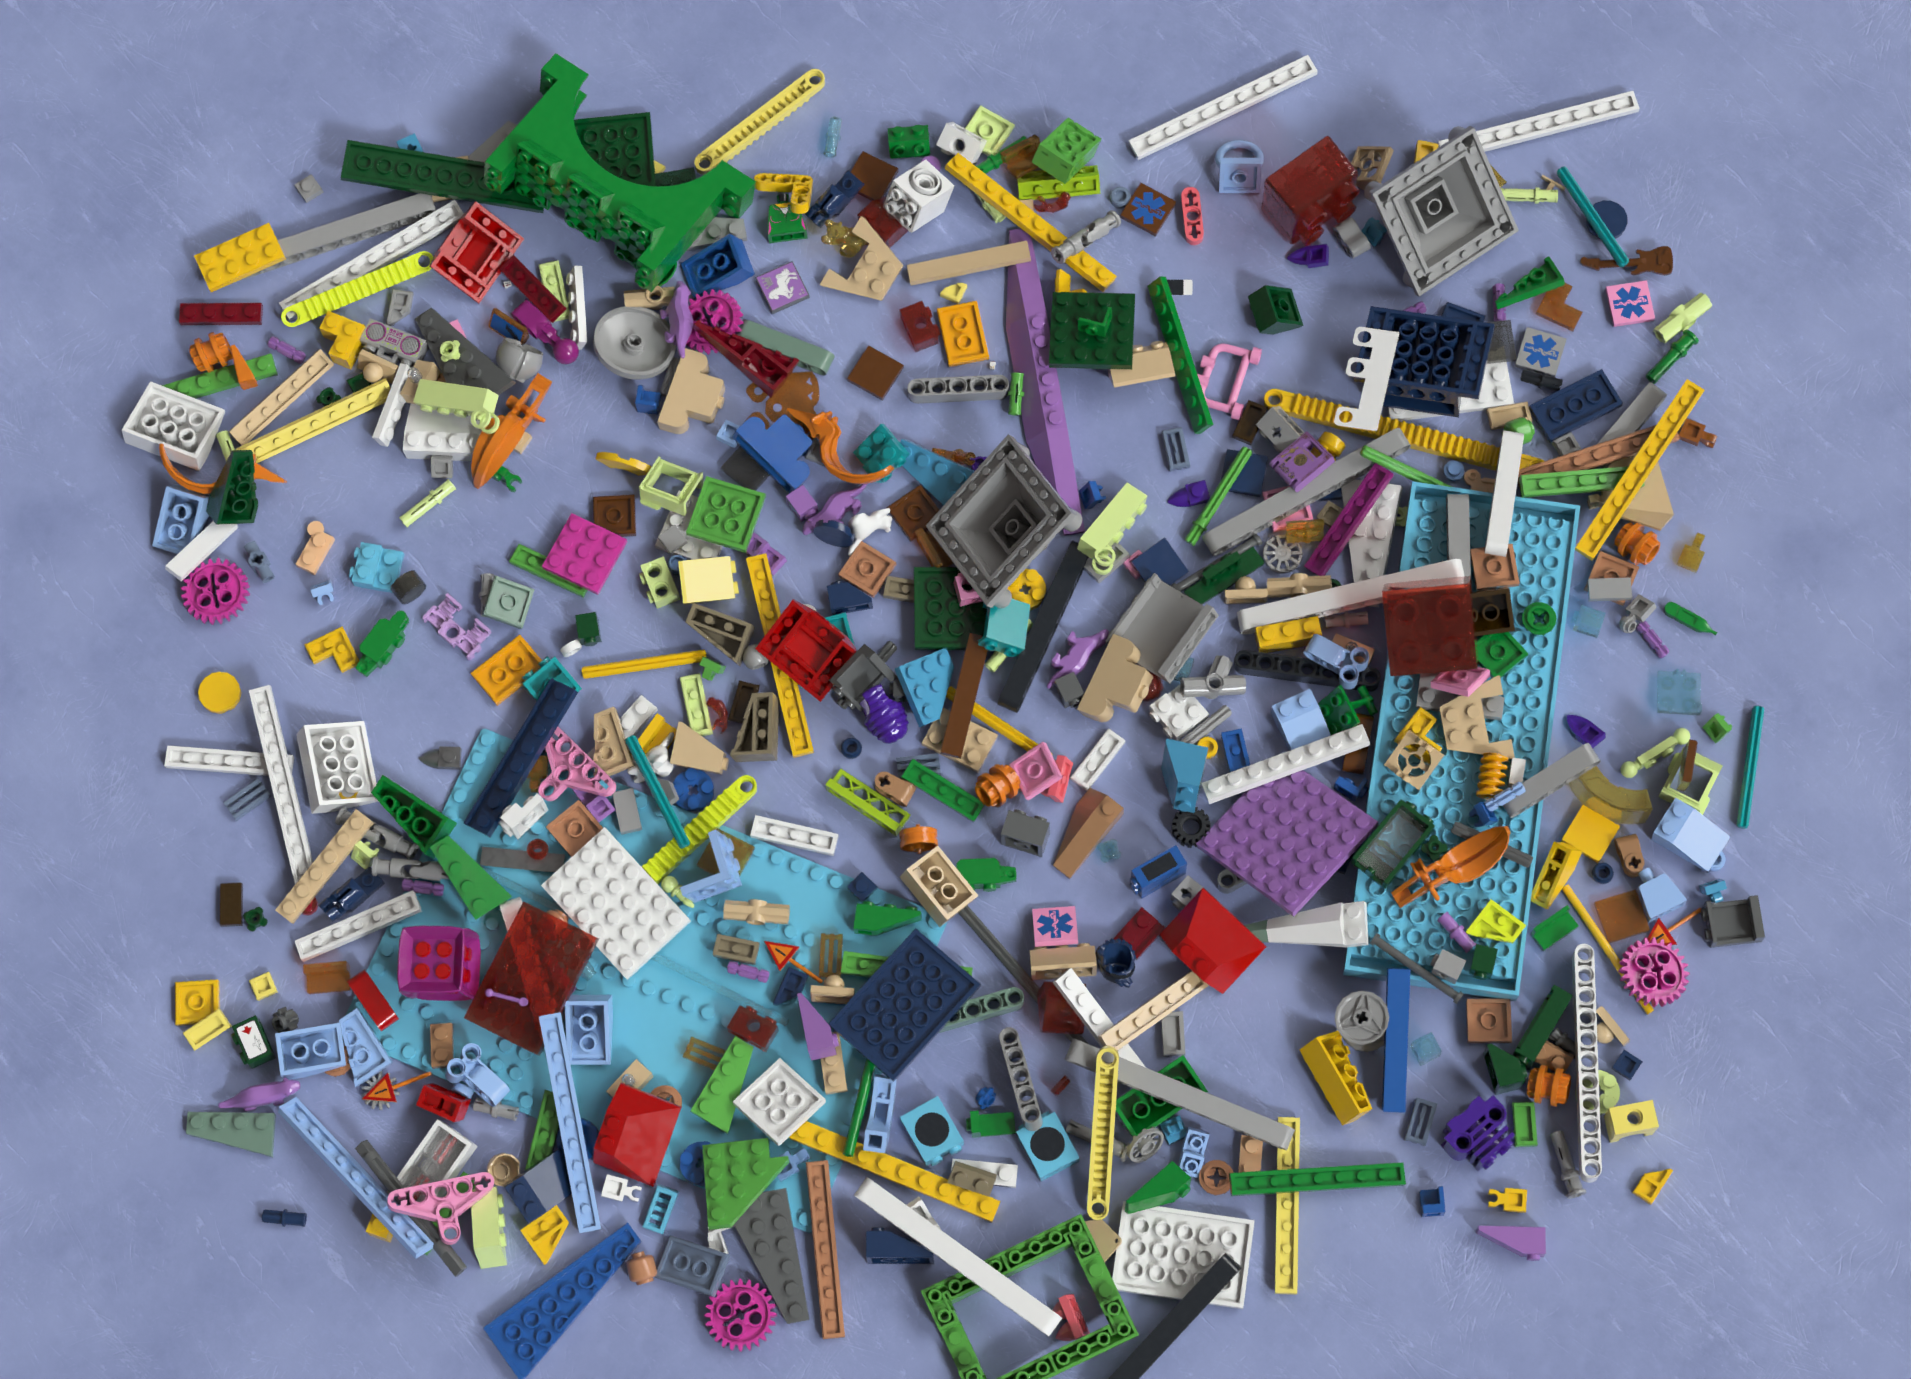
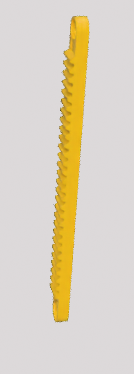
(1419, 438)

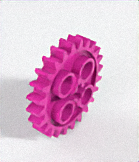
(727, 312)
(234, 587)
(1653, 972)
(750, 1333)

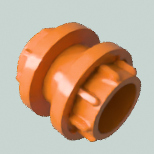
(210, 352)
(1640, 545)
(997, 785)
(1549, 1085)

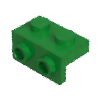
(908, 141)

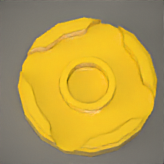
(219, 692)

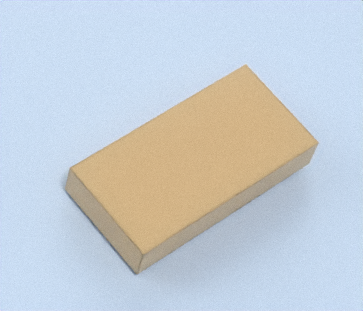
(1500, 415)

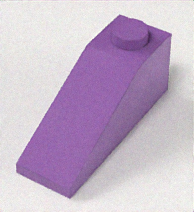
(818, 1034)
(1523, 1241)

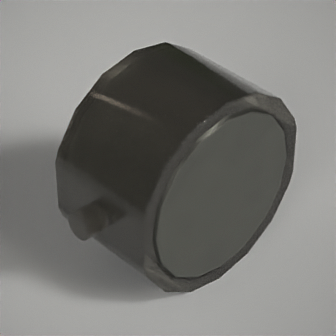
(408, 587)

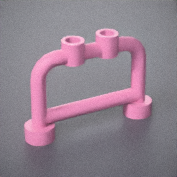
(1208, 363)

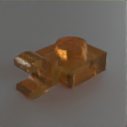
(537, 773)

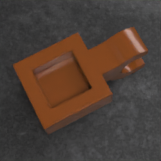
(1693, 432)

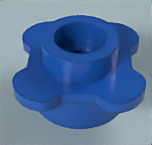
(985, 1097)

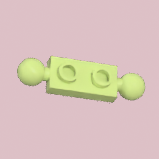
(1648, 759)

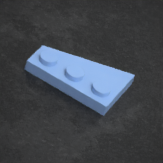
(364, 1049)

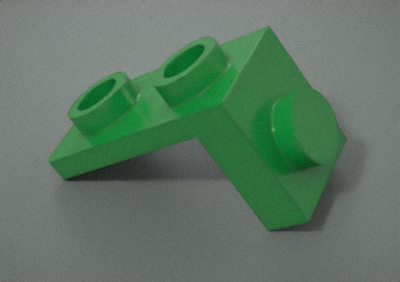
(990, 1124)

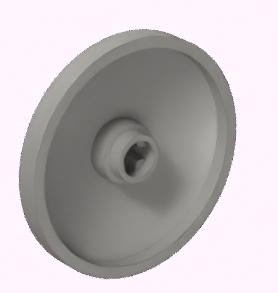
(633, 342)

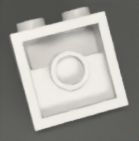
(1177, 713)
(518, 820)

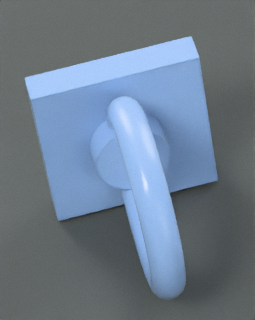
(1239, 174)

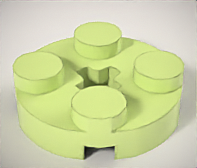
(1610, 1089)

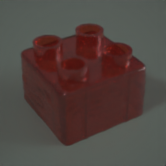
(1311, 192)

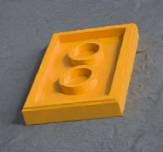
(962, 333)
(504, 671)

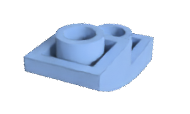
(1193, 1151)

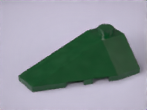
(234, 493)

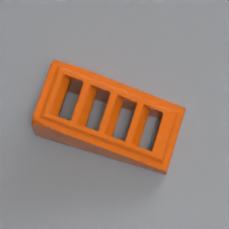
(245, 376)

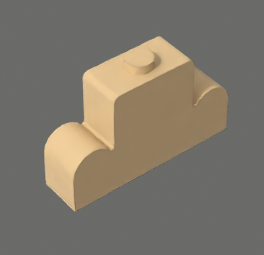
(691, 394)
(1116, 682)

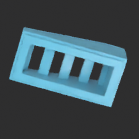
(656, 1197)

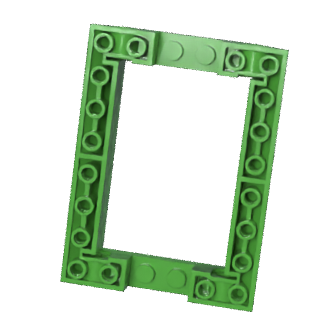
(1013, 1260)

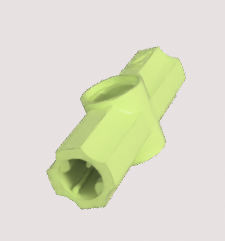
(1682, 317)

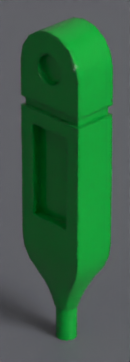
(1687, 618)

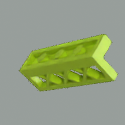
(1043, 184)
(864, 806)

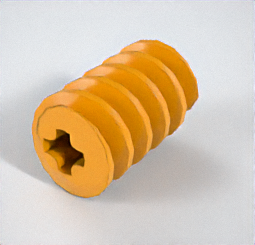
(1491, 775)

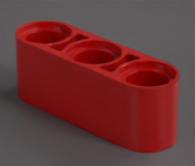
(372, 1000)

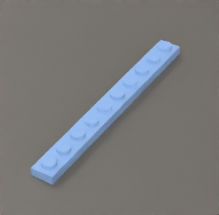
(570, 1122)
(354, 1177)

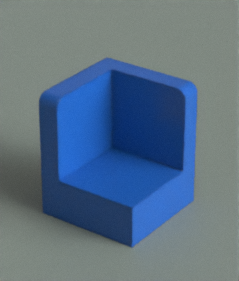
(647, 401)
(1432, 1202)

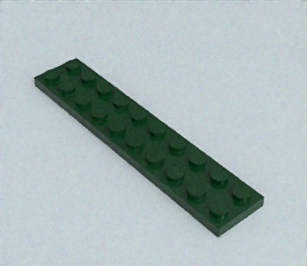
(426, 175)

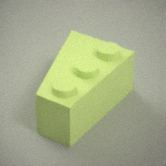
(488, 1231)

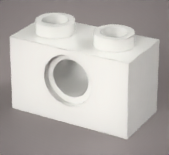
(972, 143)

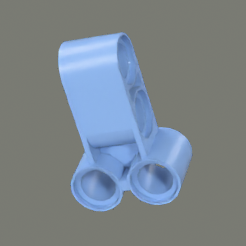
(1337, 659)
(477, 1076)

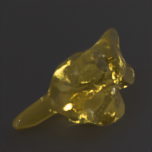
(843, 237)

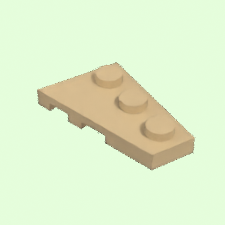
(610, 746)

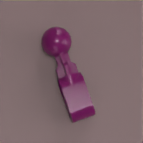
(539, 327)

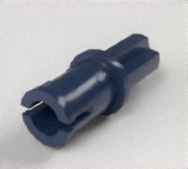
(284, 1217)

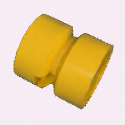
(1331, 443)

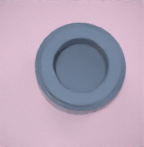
(1120, 197)

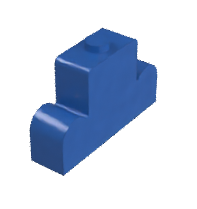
(777, 449)

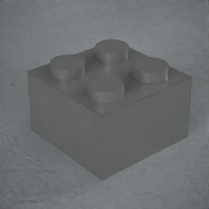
(1025, 832)

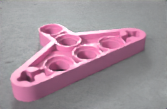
(577, 776)
(431, 1205)

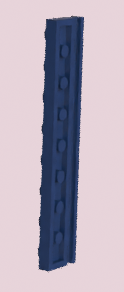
(520, 757)

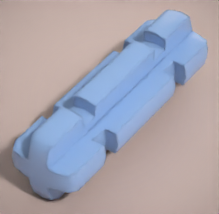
(1505, 796)

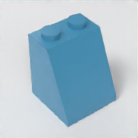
(1183, 773)

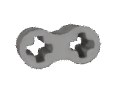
(1351, 237)

